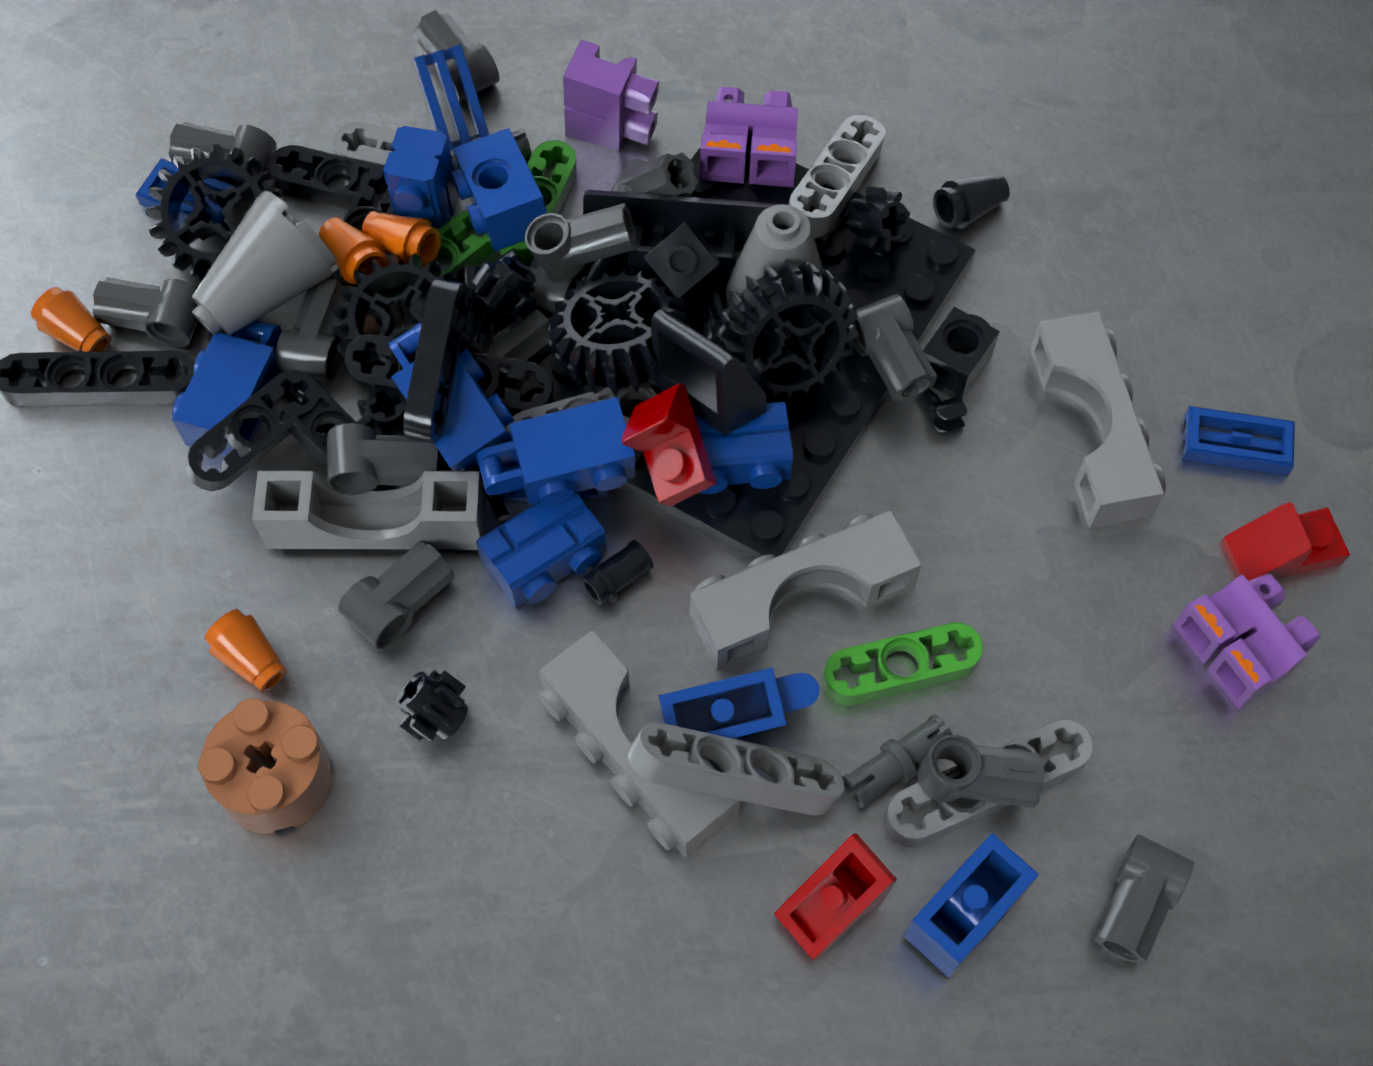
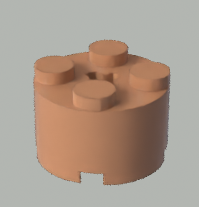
(236, 773)

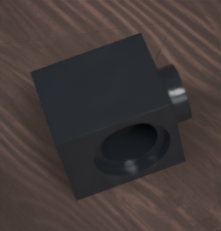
(682, 259)
(956, 370)

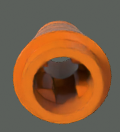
(404, 236)
(351, 248)
(69, 321)
(243, 648)

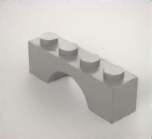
(1079, 362)
(304, 513)
(863, 560)
(588, 689)

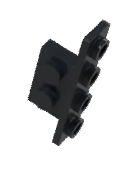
(719, 221)

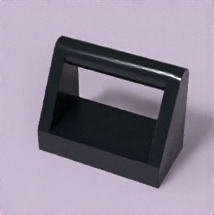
(714, 379)

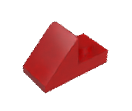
(671, 445)
(1286, 543)
(836, 896)

